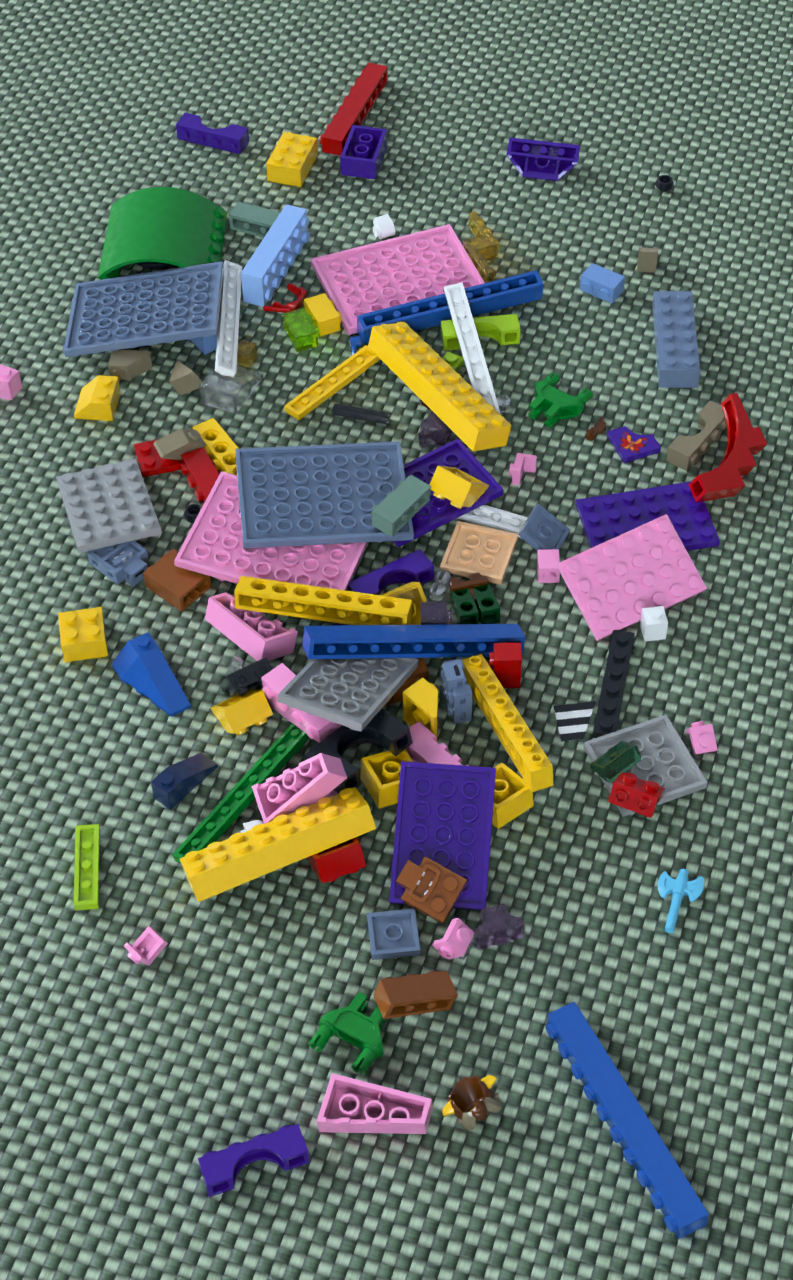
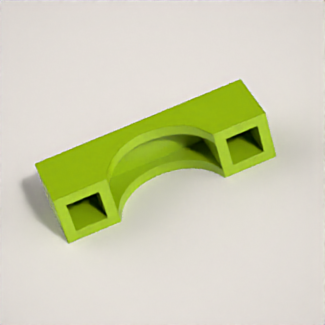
(502, 328)

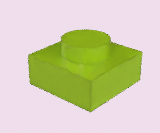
(453, 360)

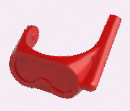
(300, 292)

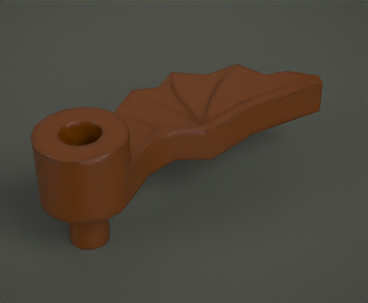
(598, 428)

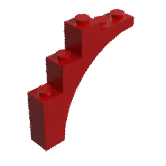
(738, 459)

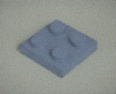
(543, 530)
(393, 934)

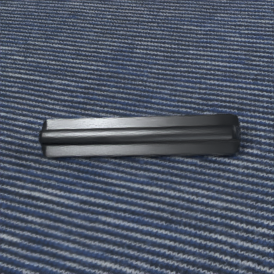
(361, 413)

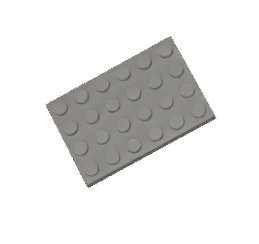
(108, 505)
(347, 689)

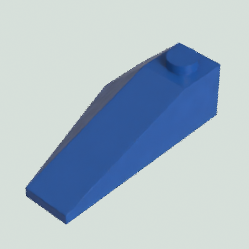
(148, 672)

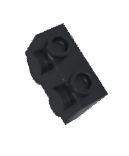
(243, 679)

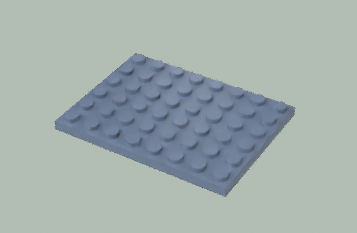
(144, 309)
(316, 493)

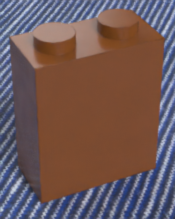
(175, 584)

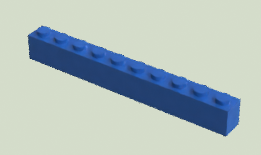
(433, 310)
(407, 640)
(627, 1121)

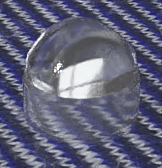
(504, 398)
(440, 593)
(236, 664)

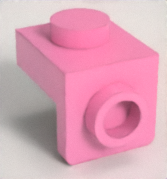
(522, 463)
(702, 738)
(455, 940)
(146, 947)

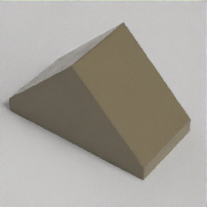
(647, 260)
(184, 379)

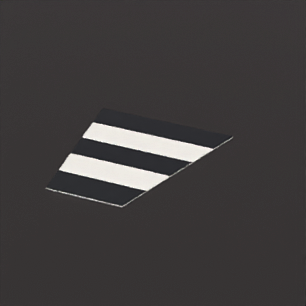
(573, 720)

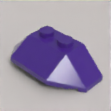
(542, 158)

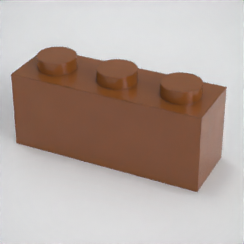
(415, 994)

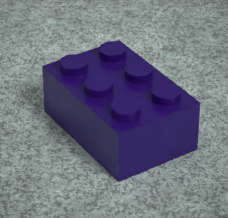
(363, 152)

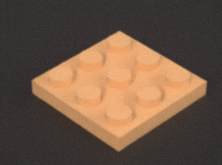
(479, 550)

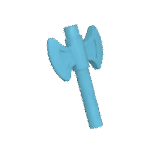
(678, 888)

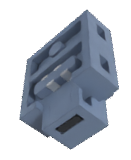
(121, 562)
(456, 691)

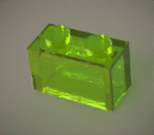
(300, 329)

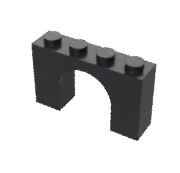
(381, 729)

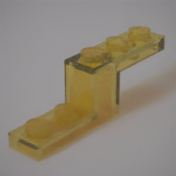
(481, 247)

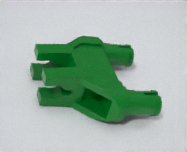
(555, 402)
(356, 1029)

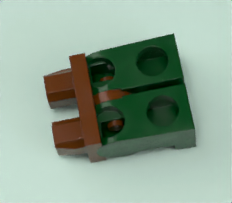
(474, 600)

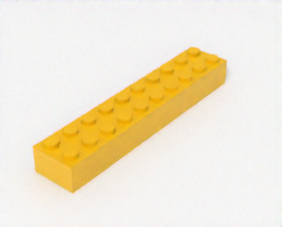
(439, 386)

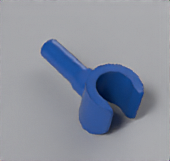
(355, 342)

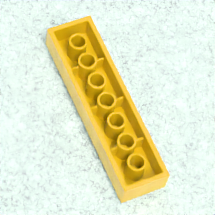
(277, 843)

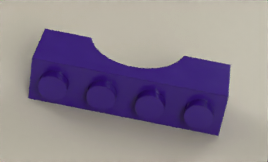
(231, 138)
(410, 568)
(282, 1147)

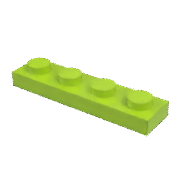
(87, 867)

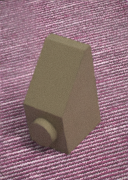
(129, 363)
(178, 443)

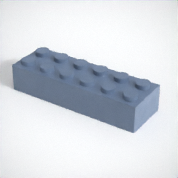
(675, 339)

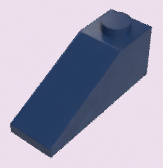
(181, 779)

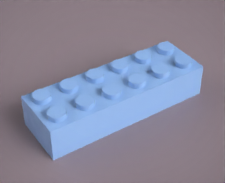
(275, 255)

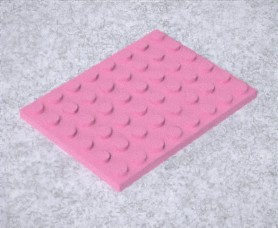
(394, 272)
(217, 548)

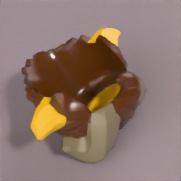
(473, 1100)

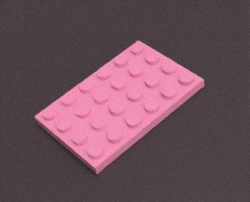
(630, 574)

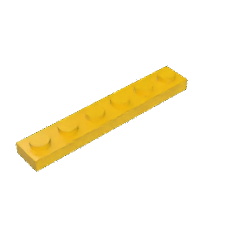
(331, 383)

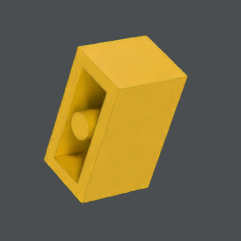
(323, 314)

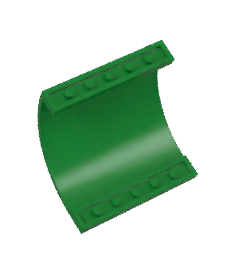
(163, 228)

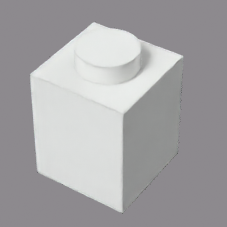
(653, 623)

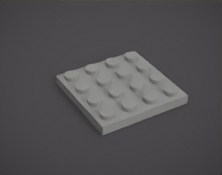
(662, 761)

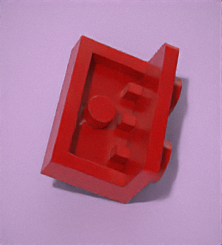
(636, 794)

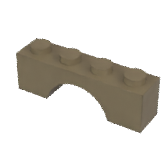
(687, 449)

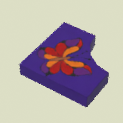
(632, 445)

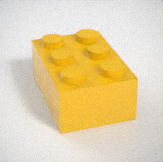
(292, 159)

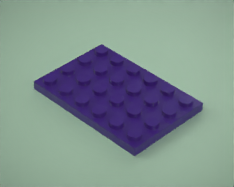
(440, 511)
(618, 513)
(447, 818)

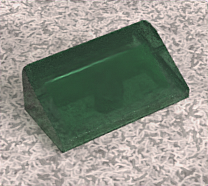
(616, 760)

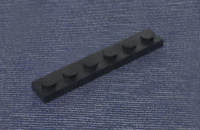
(613, 683)

